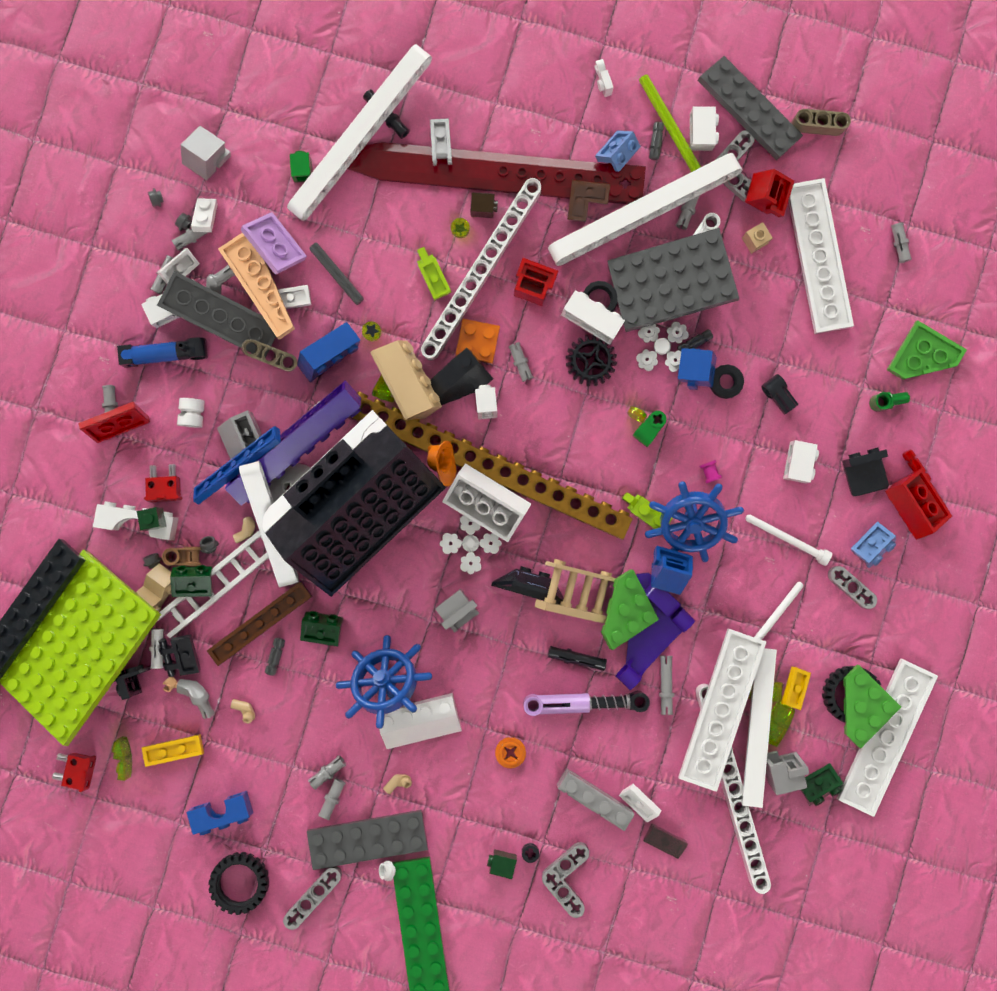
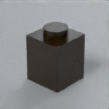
(483, 205)

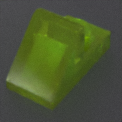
(382, 391)

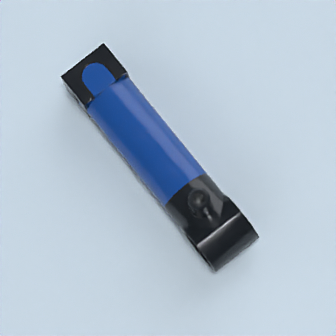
(189, 349)

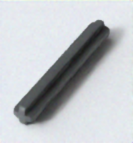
(336, 273)

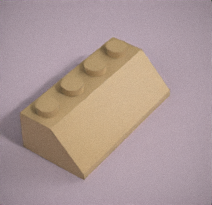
(406, 380)

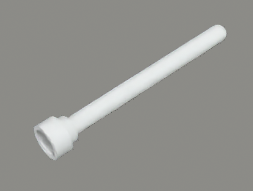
(822, 556)
(779, 611)

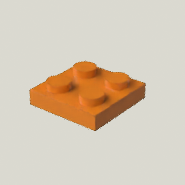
(479, 338)

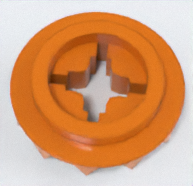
(510, 762)

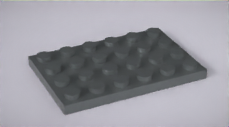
(673, 280)

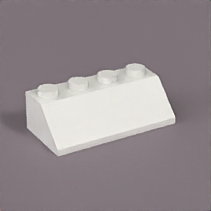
(432, 719)

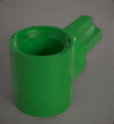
(889, 400)

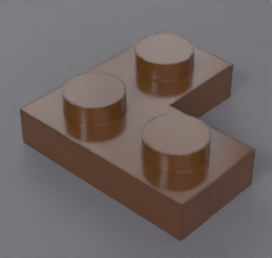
(584, 192)

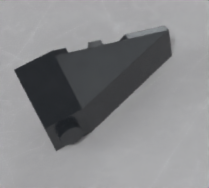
(460, 377)

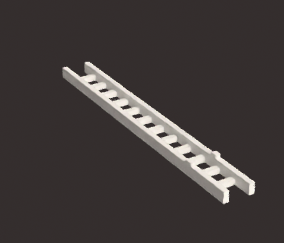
(228, 585)

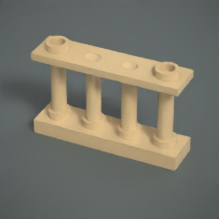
(565, 606)

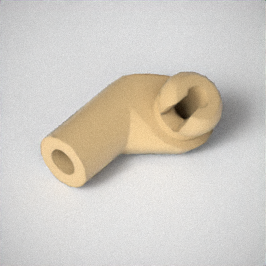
(247, 530)
(245, 708)
(399, 780)

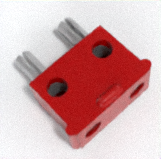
(162, 489)
(77, 771)

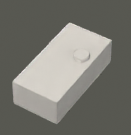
(486, 502)

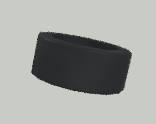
(606, 287)

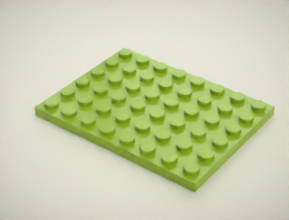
(79, 649)

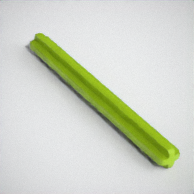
(669, 123)

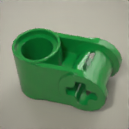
(648, 430)

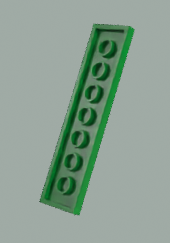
(420, 925)

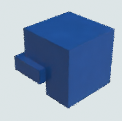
(697, 368)
(671, 570)

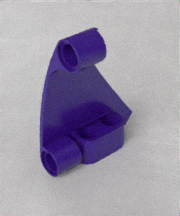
(653, 640)

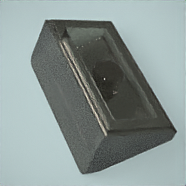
(665, 841)

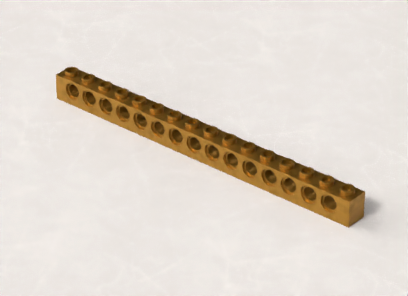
(622, 518)

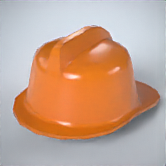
(442, 460)

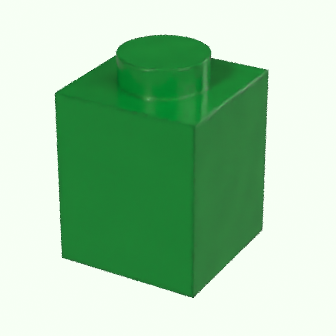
(300, 166)

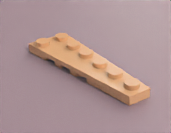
(258, 283)

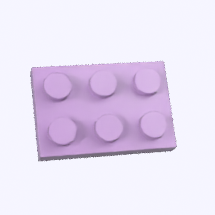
(273, 243)

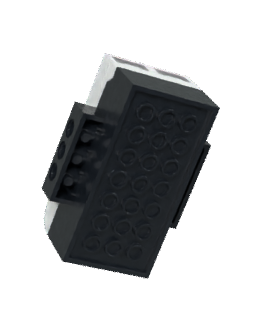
(350, 504)

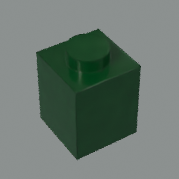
(151, 519)
(502, 864)

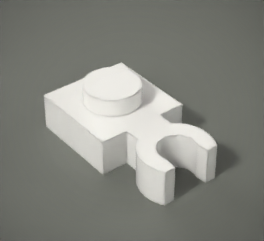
(604, 82)

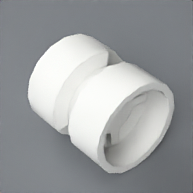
(190, 412)

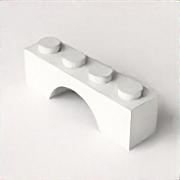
(113, 517)

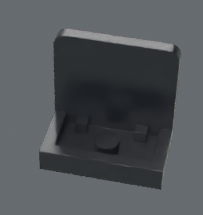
(866, 472)

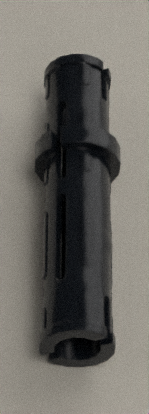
(392, 121)
(570, 656)

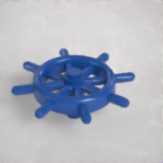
(694, 521)
(383, 681)

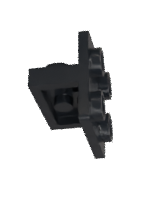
(128, 683)

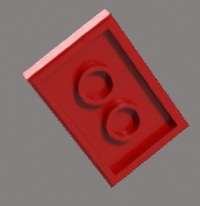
(114, 422)

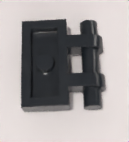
(184, 653)

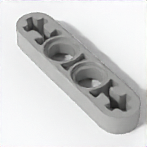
(311, 896)

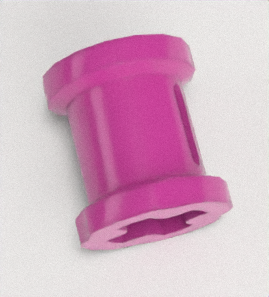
(710, 471)

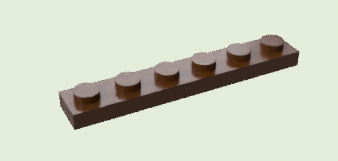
(259, 623)

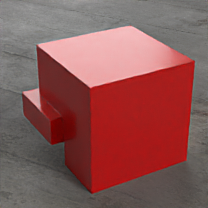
(770, 192)
(534, 281)

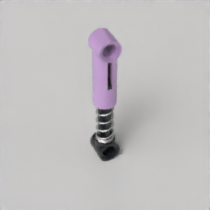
(583, 703)

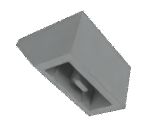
(239, 432)

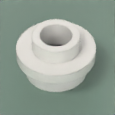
(387, 871)

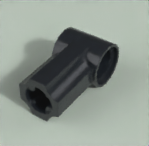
(777, 390)

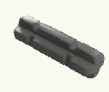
(656, 141)
(697, 340)
(274, 656)

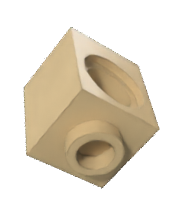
(757, 238)

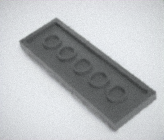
(750, 107)
(215, 313)
(367, 839)

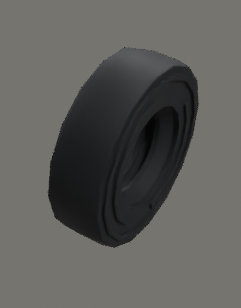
(738, 379)

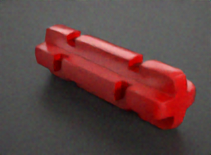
(914, 463)

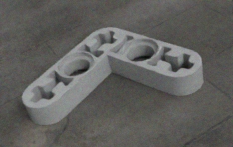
(742, 179)
(561, 874)

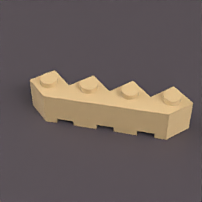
(156, 587)

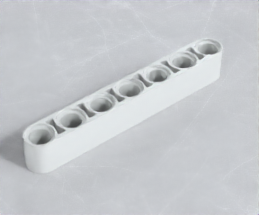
(260, 500)

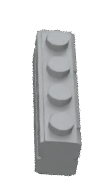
(595, 799)

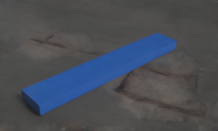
(231, 468)

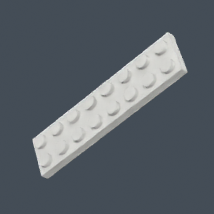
(819, 256)
(722, 710)
(881, 754)

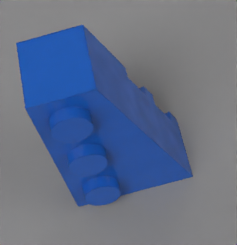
(328, 351)

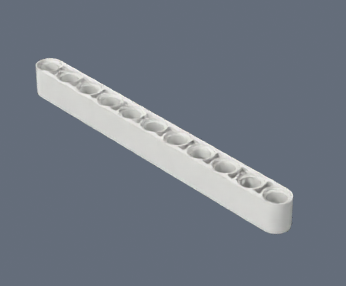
(359, 132)
(645, 209)
(482, 260)
(739, 816)

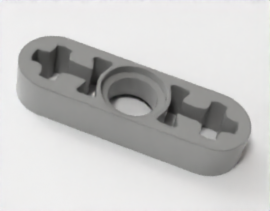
(859, 600)

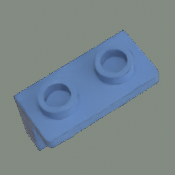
(619, 149)
(874, 545)

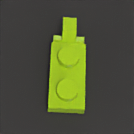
(432, 275)
(640, 508)

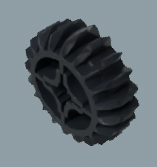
(598, 345)

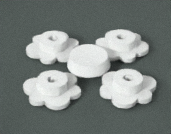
(661, 346)
(470, 544)

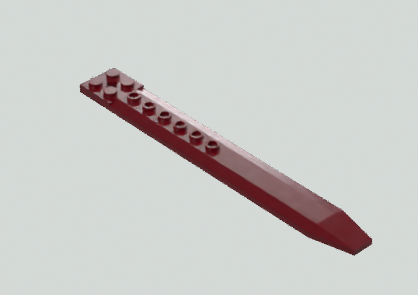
(494, 171)

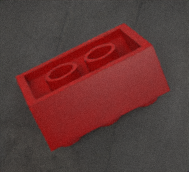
(918, 504)

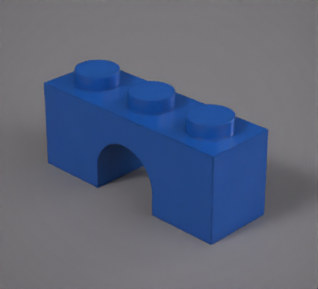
(203, 818)

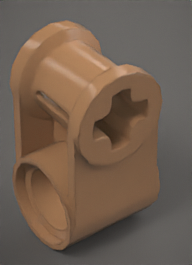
(185, 556)

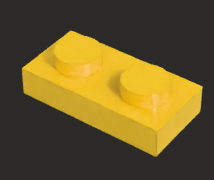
(796, 688)

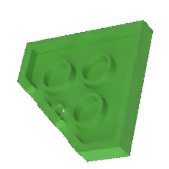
(925, 353)
(627, 611)
(865, 706)

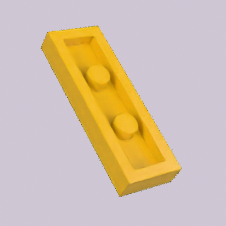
(172, 750)

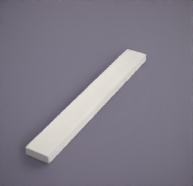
(759, 731)

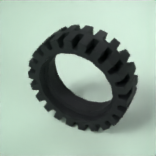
(830, 687)
(218, 894)

